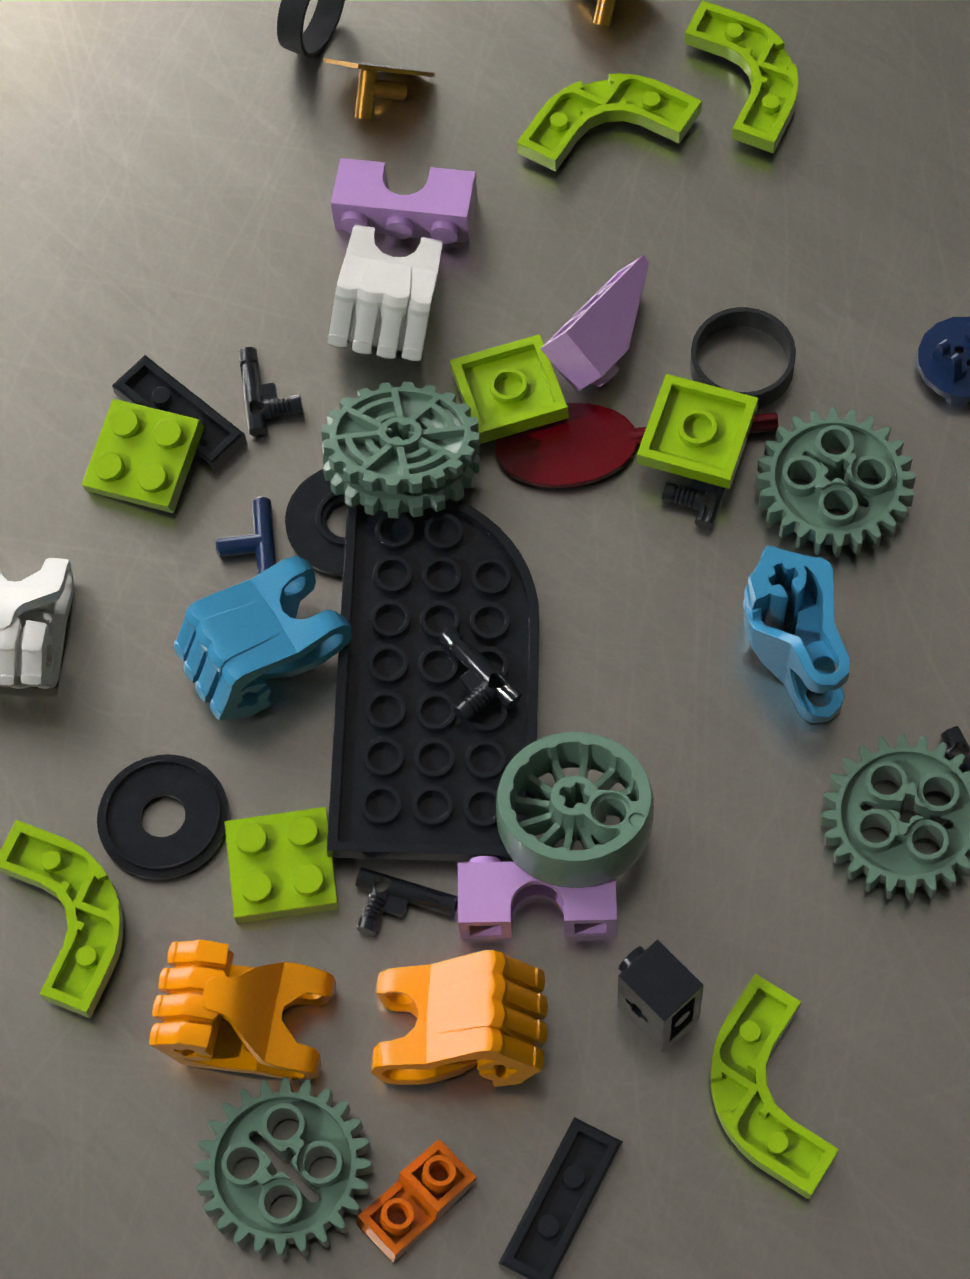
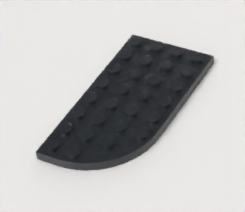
(403, 763)

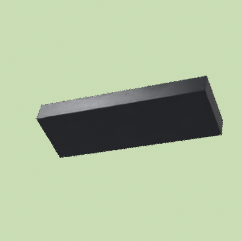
(155, 388)
(561, 1202)

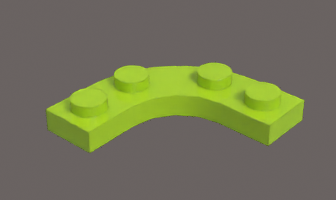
(764, 61)
(619, 98)
(90, 908)
(744, 1100)

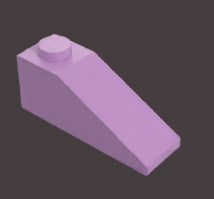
(600, 330)

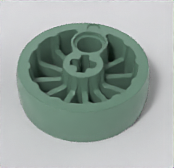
(575, 810)

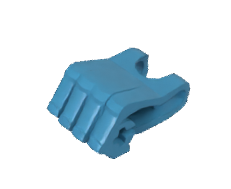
(253, 635)
(803, 660)

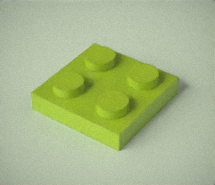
(510, 388)
(697, 431)
(142, 455)
(280, 865)

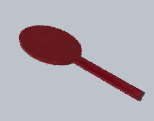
(582, 447)

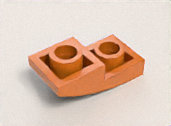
(416, 1200)

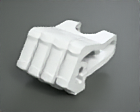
(384, 297)
(34, 625)

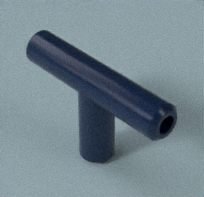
(260, 542)

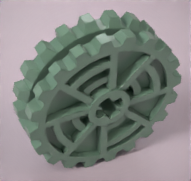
(400, 449)

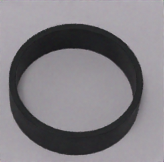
(319, 31)
(754, 319)

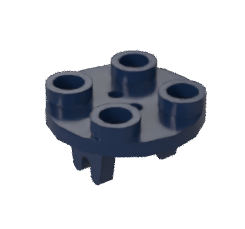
(940, 364)

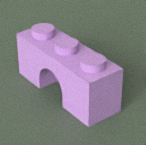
(438, 211)
(495, 889)

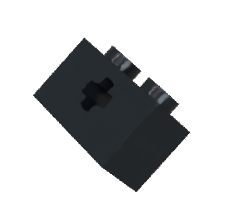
(658, 993)

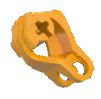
(233, 1013)
(468, 1014)

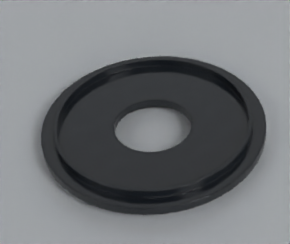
(308, 528)
(171, 855)

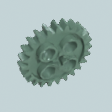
(835, 482)
(896, 859)
(249, 1200)

